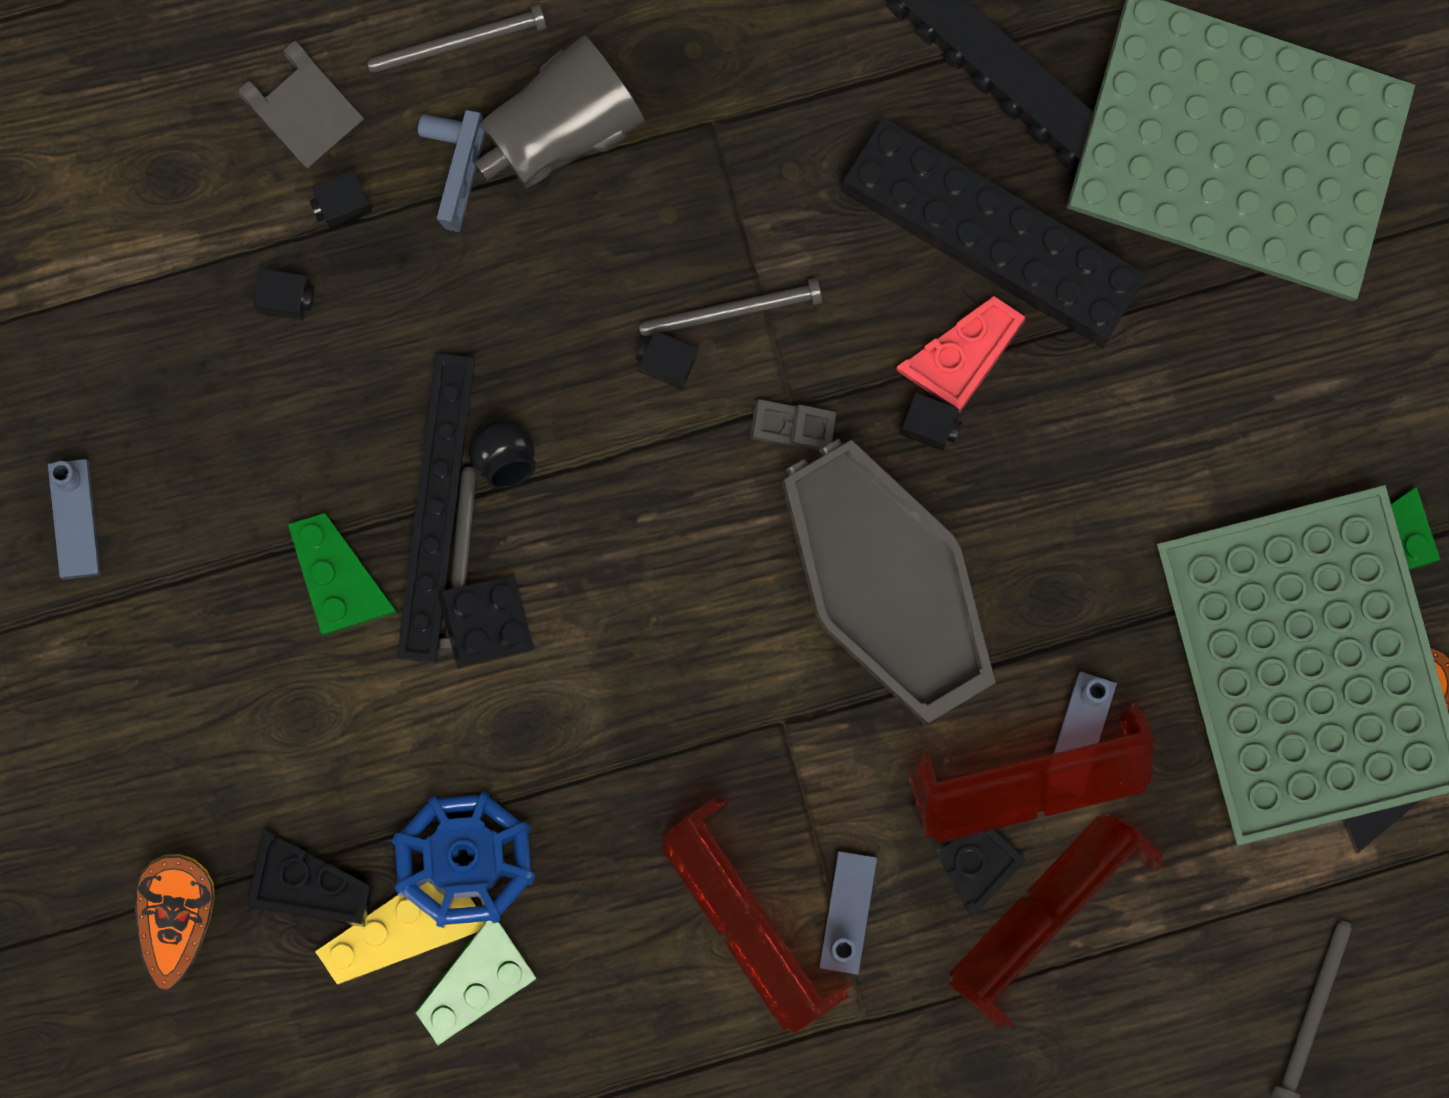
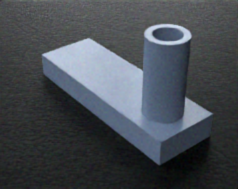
(469, 142)
(74, 519)
(1085, 712)
(848, 913)

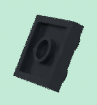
(485, 621)

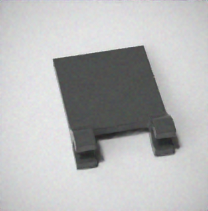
(304, 109)

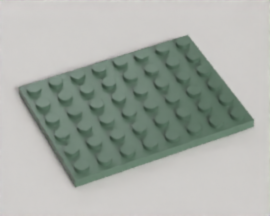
(1241, 146)
(1310, 665)

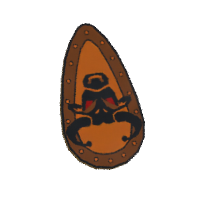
(172, 916)

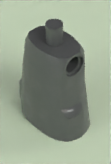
(560, 116)

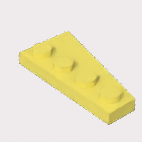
(391, 935)

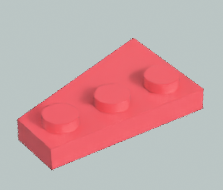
(963, 356)

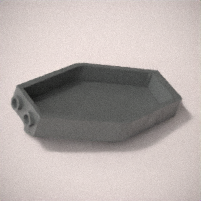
(887, 581)

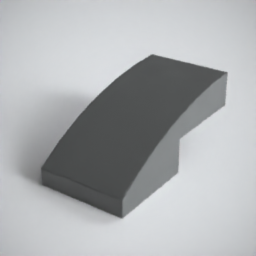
(792, 425)

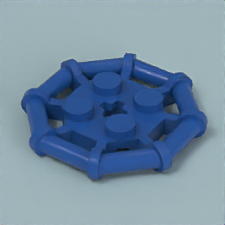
(458, 880)

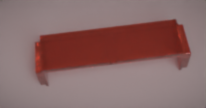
(1036, 785)
(1052, 903)
(738, 915)

